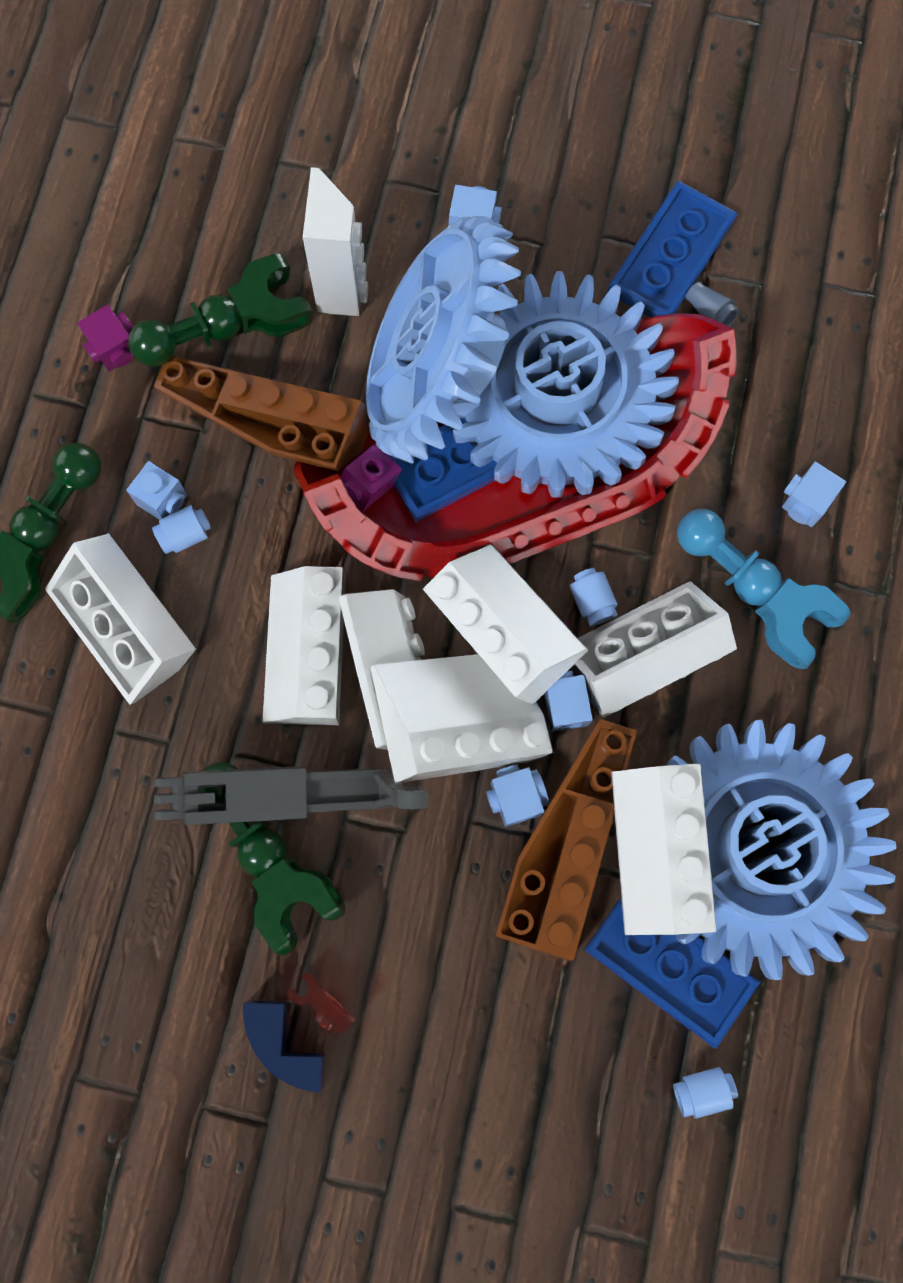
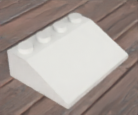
(454, 718)

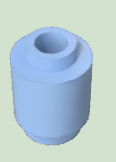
(181, 529)
(594, 597)
(705, 1093)

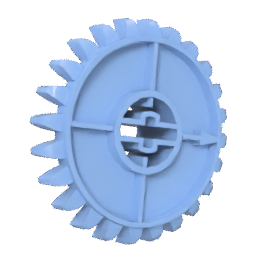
(440, 337)
(570, 391)
(826, 850)

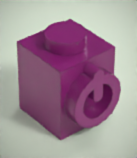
(107, 337)
(370, 476)

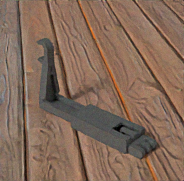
(281, 794)

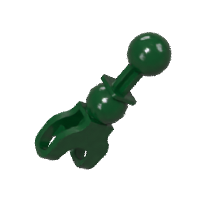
(220, 316)
(37, 528)
(278, 879)

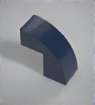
(267, 1034)

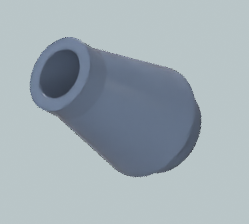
(712, 304)

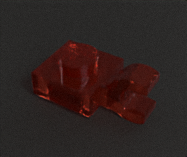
(330, 1012)

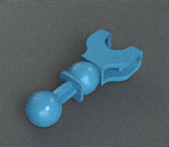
(759, 583)

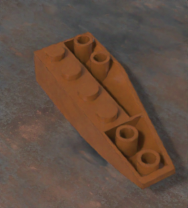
(271, 413)
(565, 851)

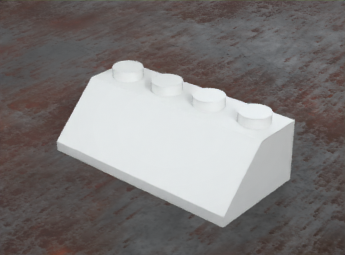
(334, 249)
(118, 617)
(505, 622)
(379, 634)
(304, 647)
(653, 647)
(663, 850)

